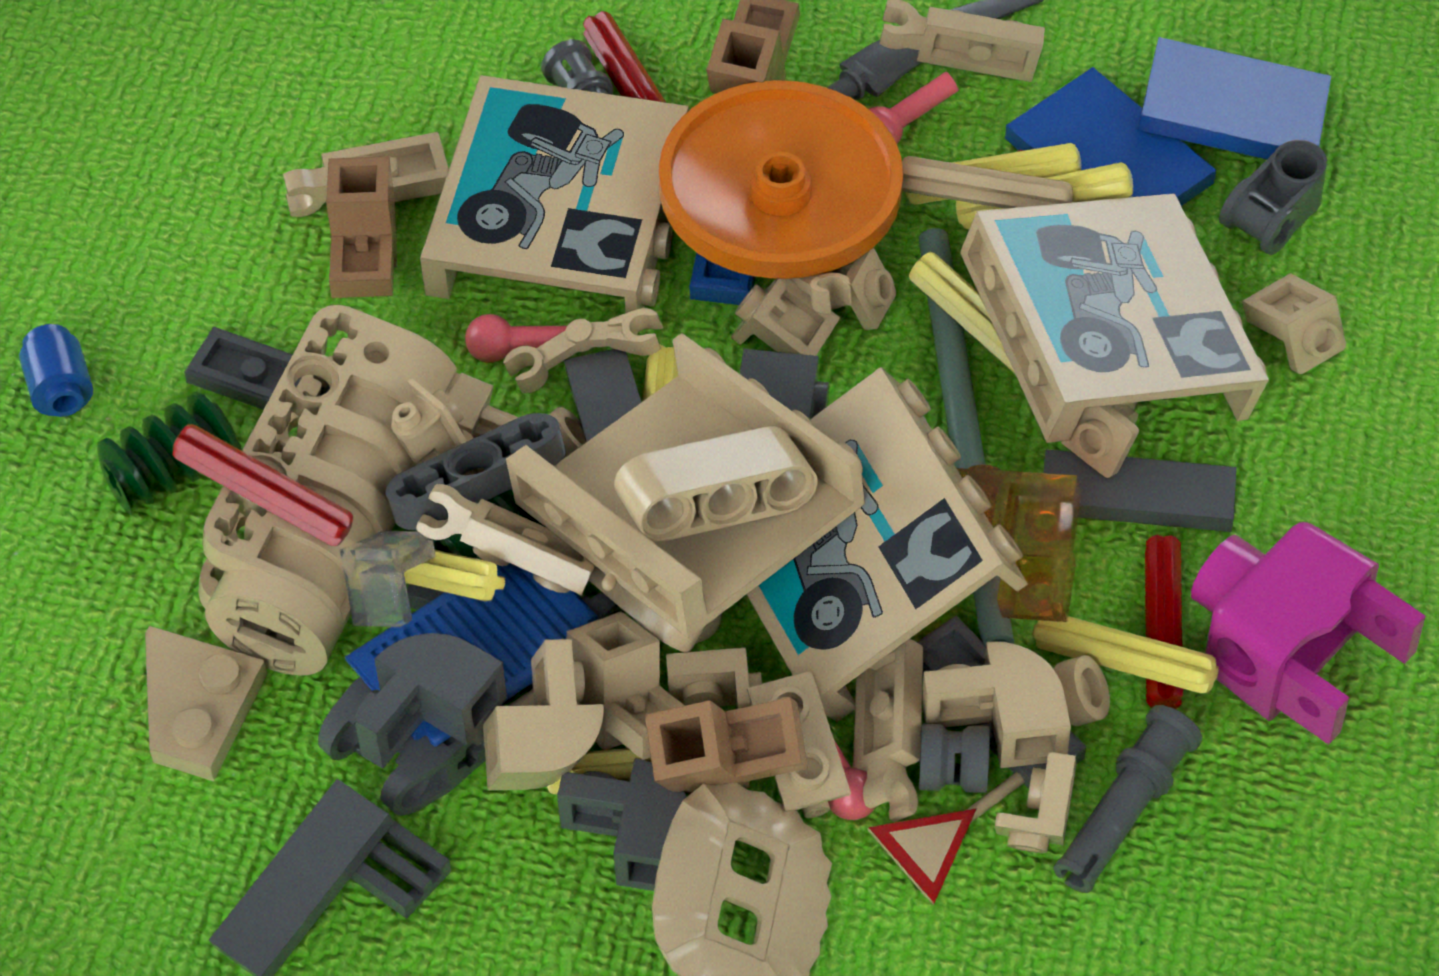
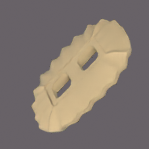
(698, 877)

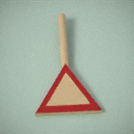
(929, 845)

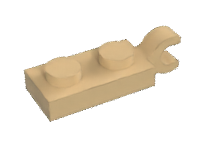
(964, 40)
(416, 170)
(508, 538)
(890, 728)

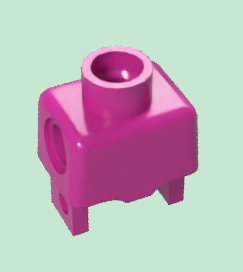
(1290, 614)

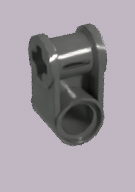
(1278, 195)

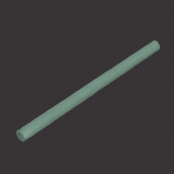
(962, 422)

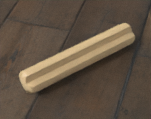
(981, 184)

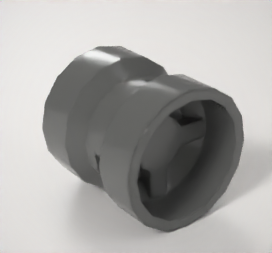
(938, 758)

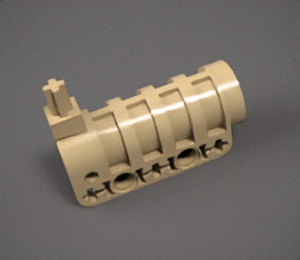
(279, 587)

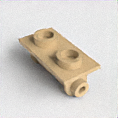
(429, 425)
(825, 776)

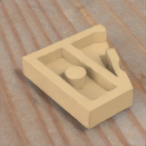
(196, 700)

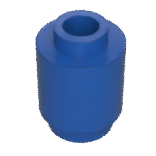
(55, 371)

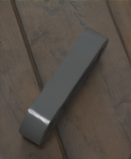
(411, 488)

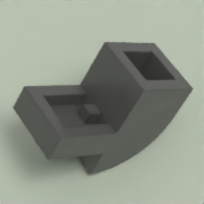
(431, 681)
(631, 810)

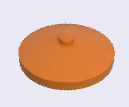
(780, 179)

